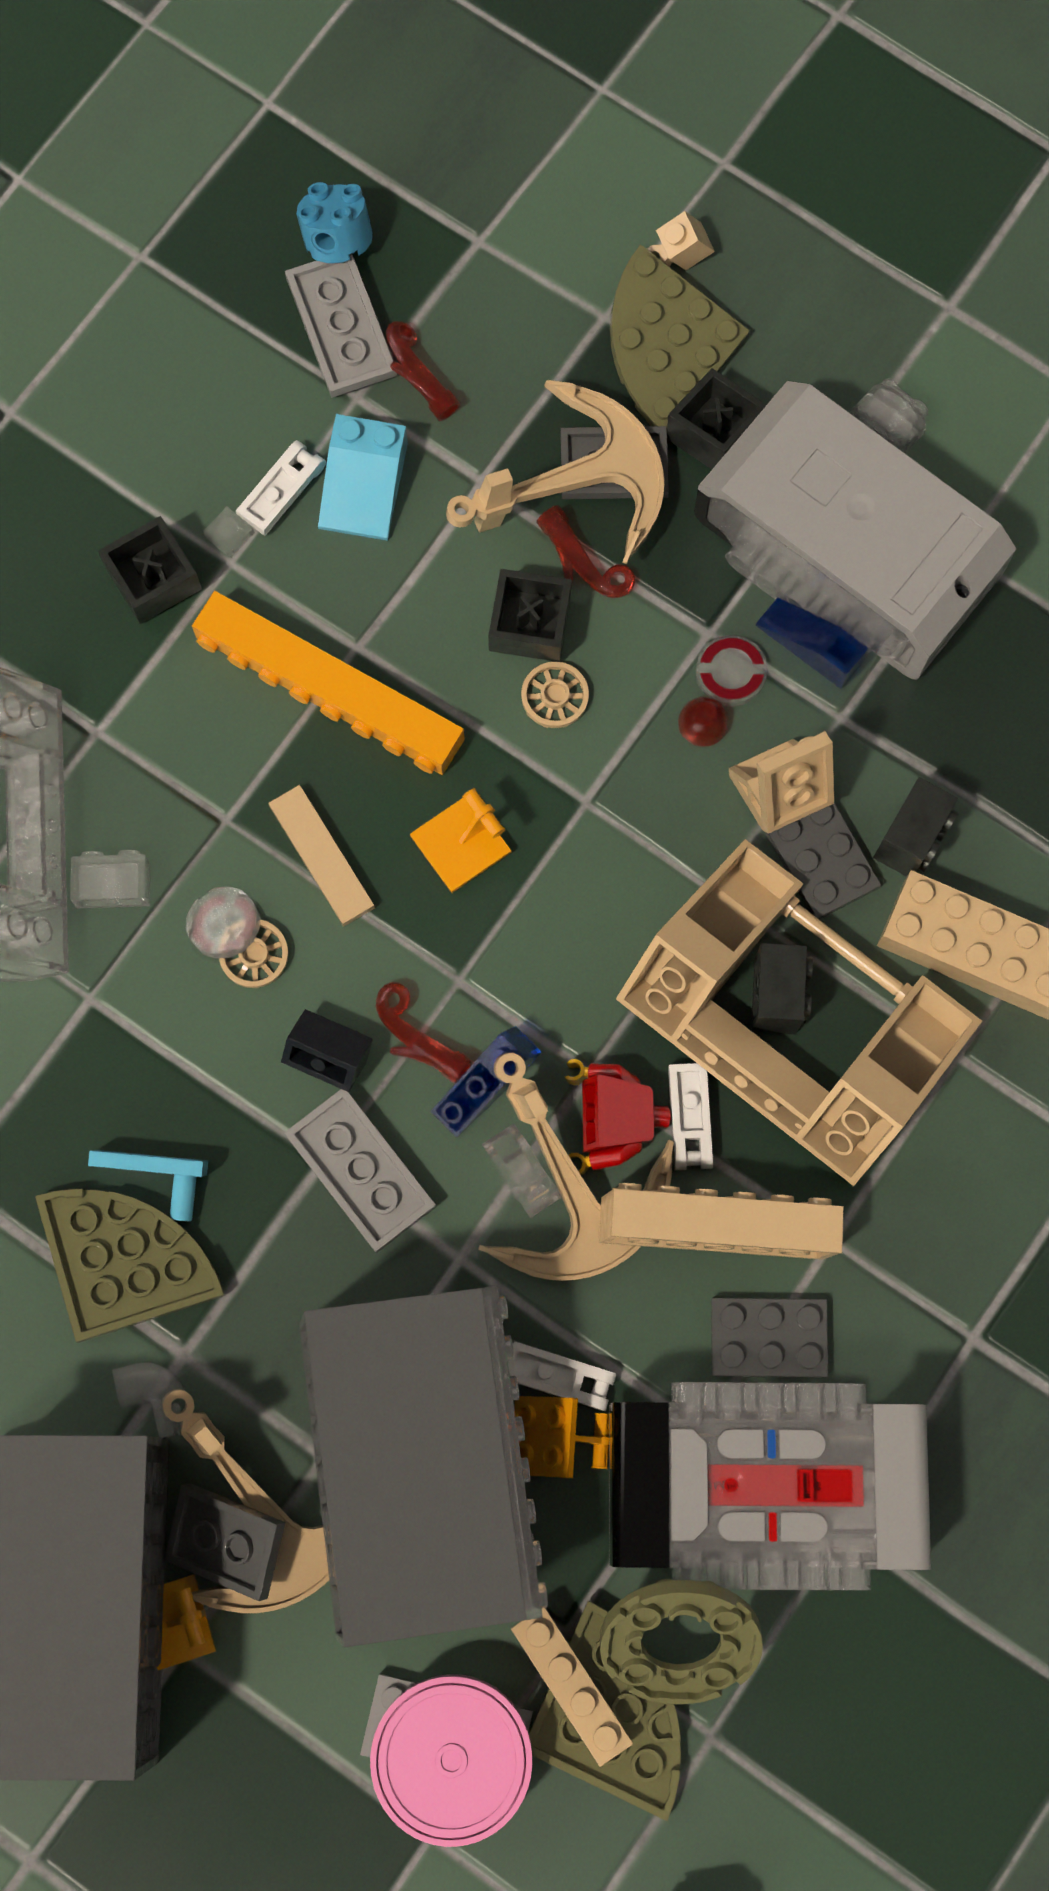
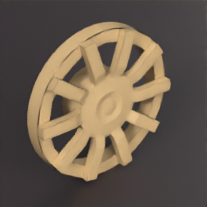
(555, 694)
(256, 957)

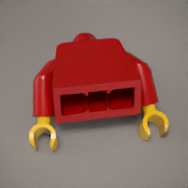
(615, 1114)

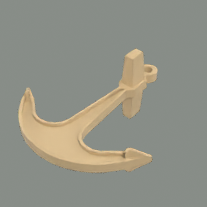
(625, 459)
(581, 1252)
(302, 1552)

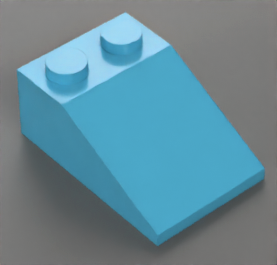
(362, 477)

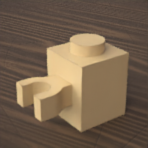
(682, 242)

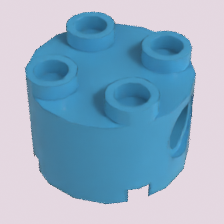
(334, 222)

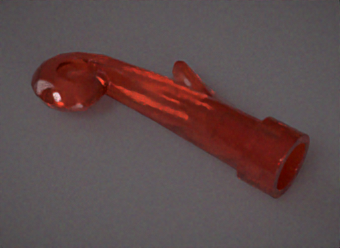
(400, 339)
(572, 555)
(419, 1045)

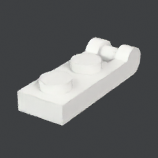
(280, 487)
(690, 1115)
(559, 1375)

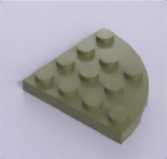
(666, 335)
(121, 1261)
(642, 1773)

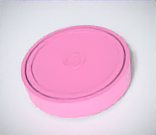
(451, 1760)

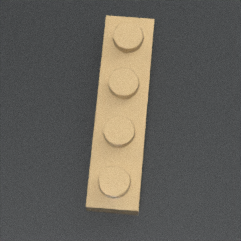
(572, 1687)

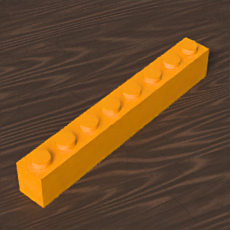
(328, 683)

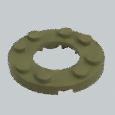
(681, 1683)

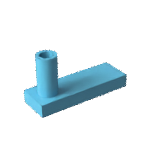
(184, 1172)

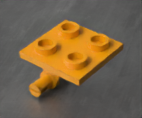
(462, 840)
(552, 1435)
(184, 1624)

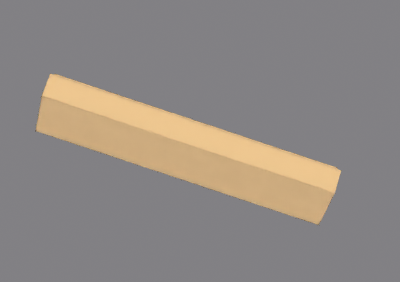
(321, 855)

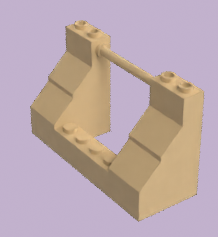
(700, 953)

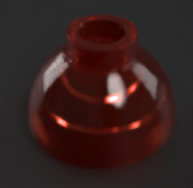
(703, 721)

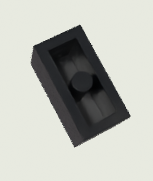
(326, 1050)

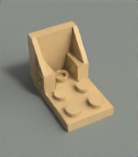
(787, 781)

